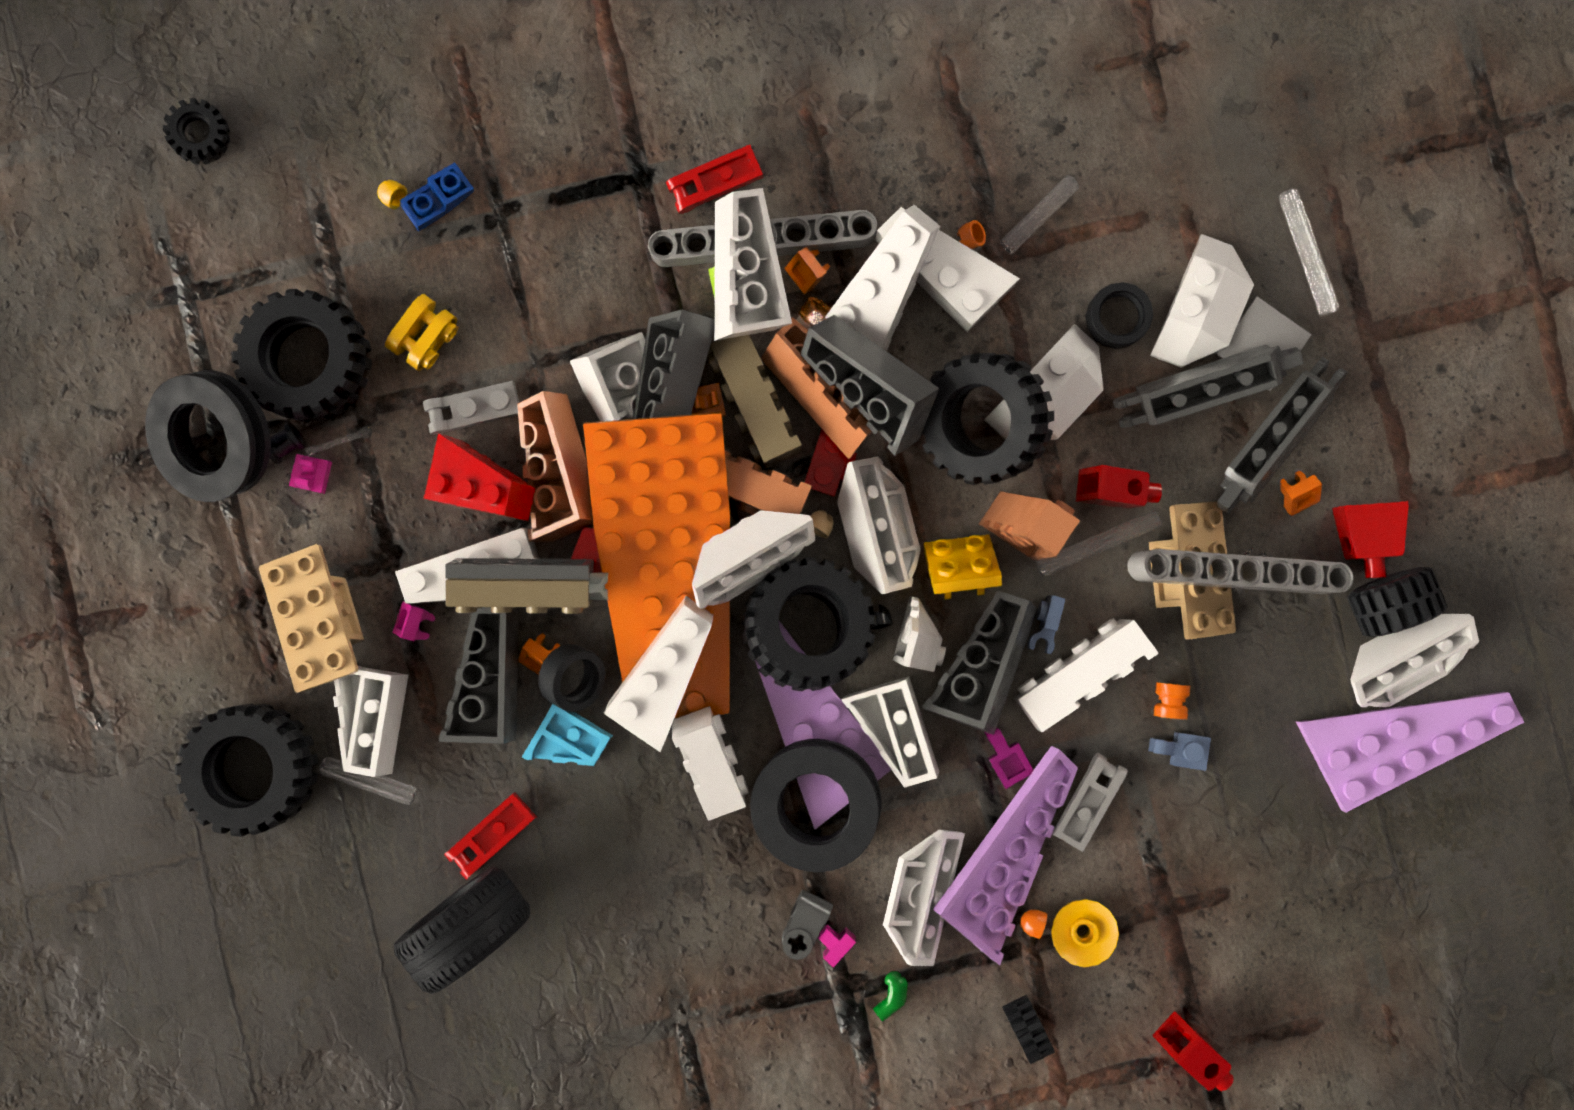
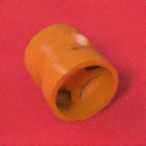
(1172, 700)

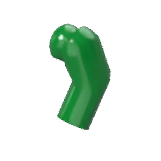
(895, 998)

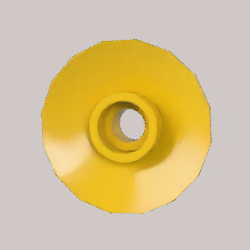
(1096, 944)

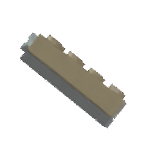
(523, 583)

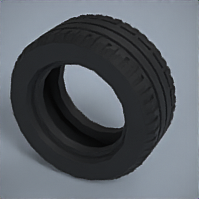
(462, 930)

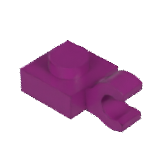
(1008, 761)

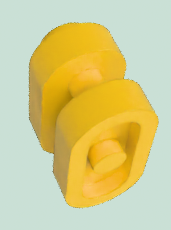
(424, 351)

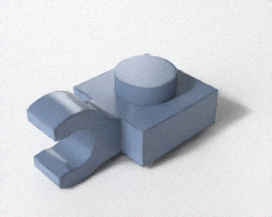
(1049, 614)
(1185, 750)

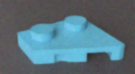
(567, 738)

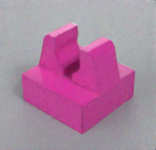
(310, 473)
(408, 622)
(836, 944)

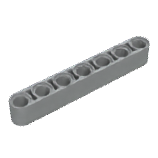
(808, 224)
(1227, 571)

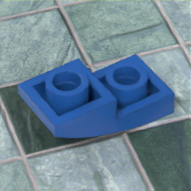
(437, 197)

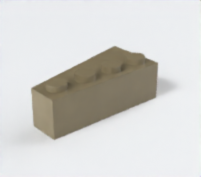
(755, 400)

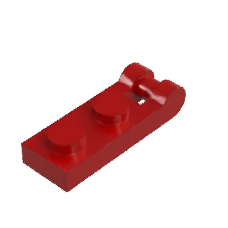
(715, 178)
(491, 834)

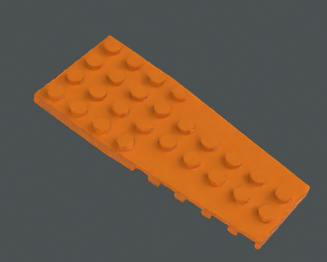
(654, 505)

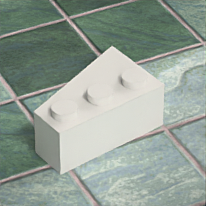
(710, 762)

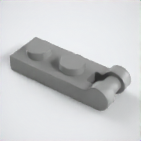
(472, 407)
(1089, 802)

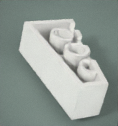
(747, 268)
(959, 277)
(886, 280)
(658, 681)

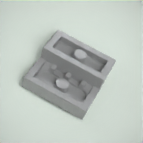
(1264, 326)

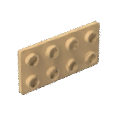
(1204, 609)
(312, 617)

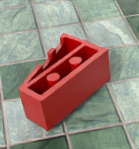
(474, 482)

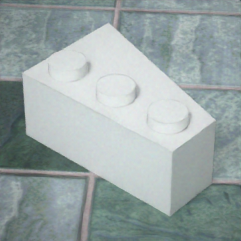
(369, 719)
(897, 729)

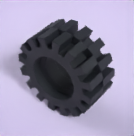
(192, 112)
(1028, 1029)

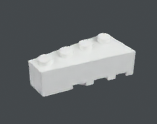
(427, 579)
(1083, 672)

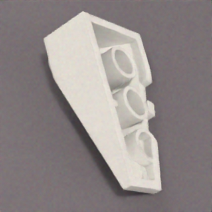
(611, 377)
(919, 639)

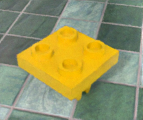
(962, 564)

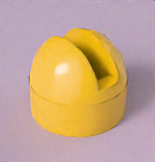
(391, 192)

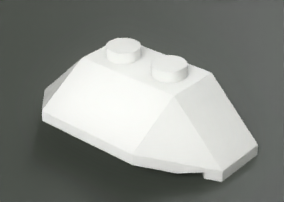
(1204, 305)
(1070, 375)
(878, 525)
(748, 553)
(1411, 659)
(917, 887)

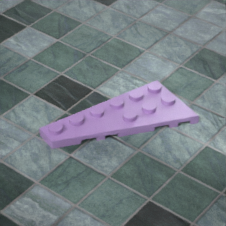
(819, 716)
(1386, 747)
(1006, 862)

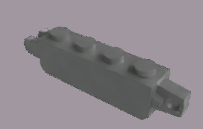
(1208, 385)
(1278, 435)

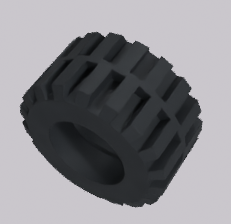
(1397, 602)

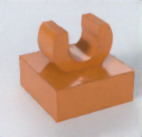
(806, 269)
(709, 400)
(1302, 494)
(534, 654)

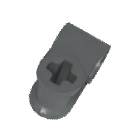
(808, 920)

